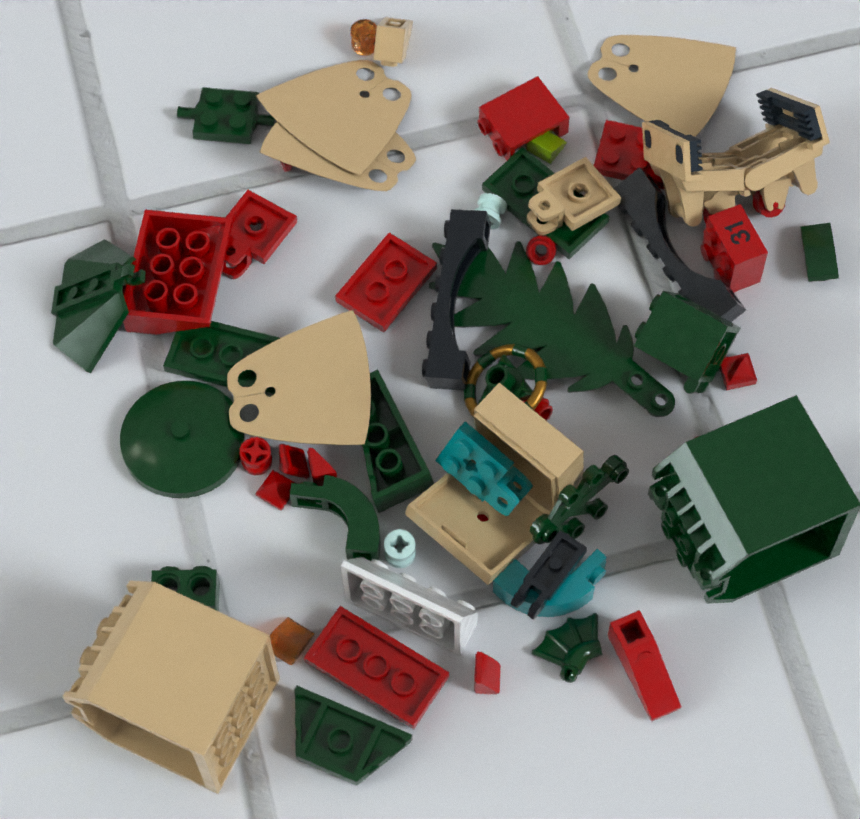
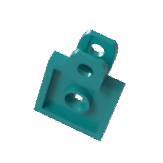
(490, 476)

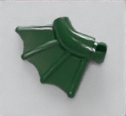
(571, 646)

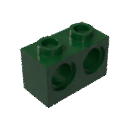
(189, 580)

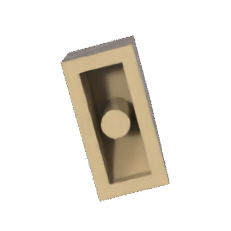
(392, 41)

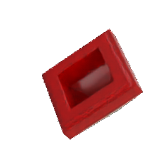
(293, 461)
(275, 490)

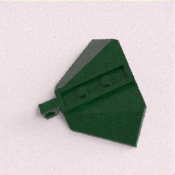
(92, 301)

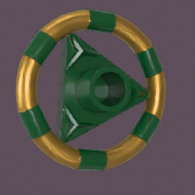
(507, 375)

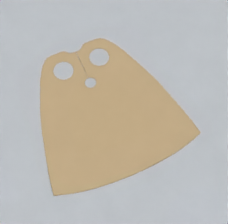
(675, 80)
(333, 118)
(288, 149)
(318, 385)

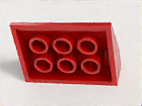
(182, 270)

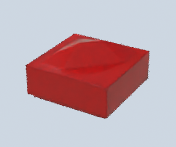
(737, 371)

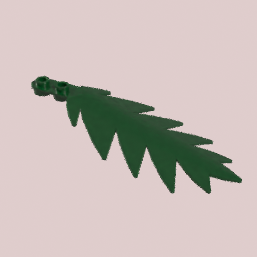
(571, 342)

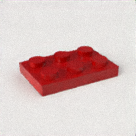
(622, 152)
(386, 282)

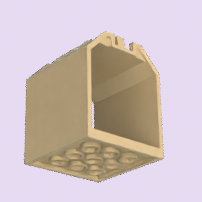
(175, 683)

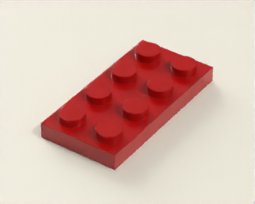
(376, 667)

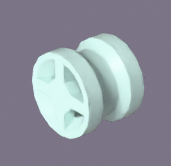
(494, 206)
(400, 556)

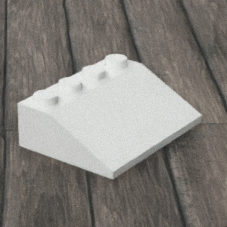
(408, 604)

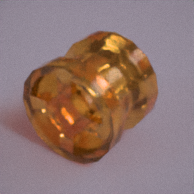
(359, 32)

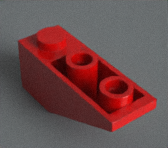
(644, 664)

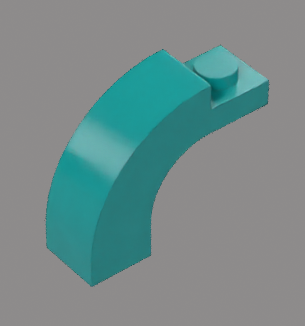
(570, 597)

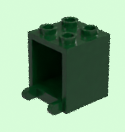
(686, 338)

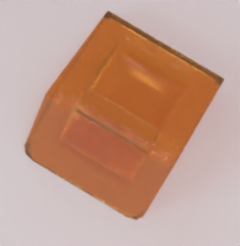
(290, 640)

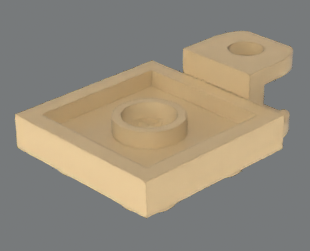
(558, 204)

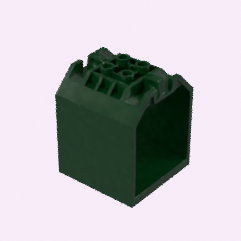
(754, 502)

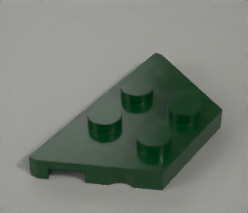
(342, 738)

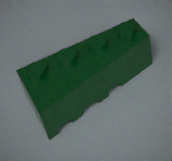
(390, 453)

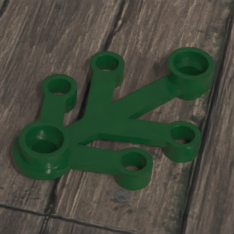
(576, 501)

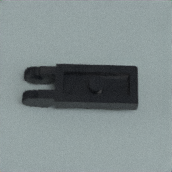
(550, 572)

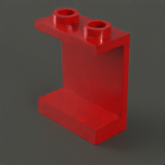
(521, 117)

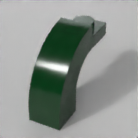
(350, 505)

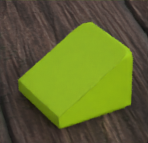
(546, 146)

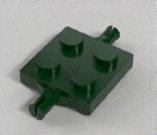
(225, 115)

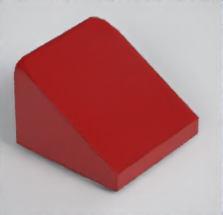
(319, 467)
(486, 674)

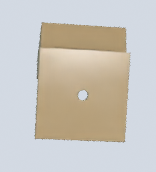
(538, 451)

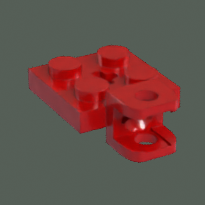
(259, 244)

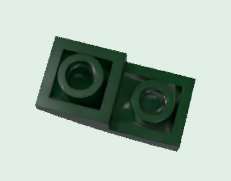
(819, 252)

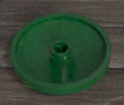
(181, 439)

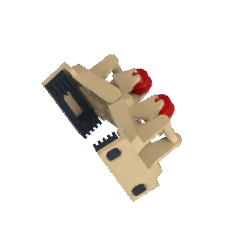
(759, 165)

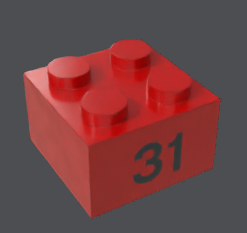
(734, 248)

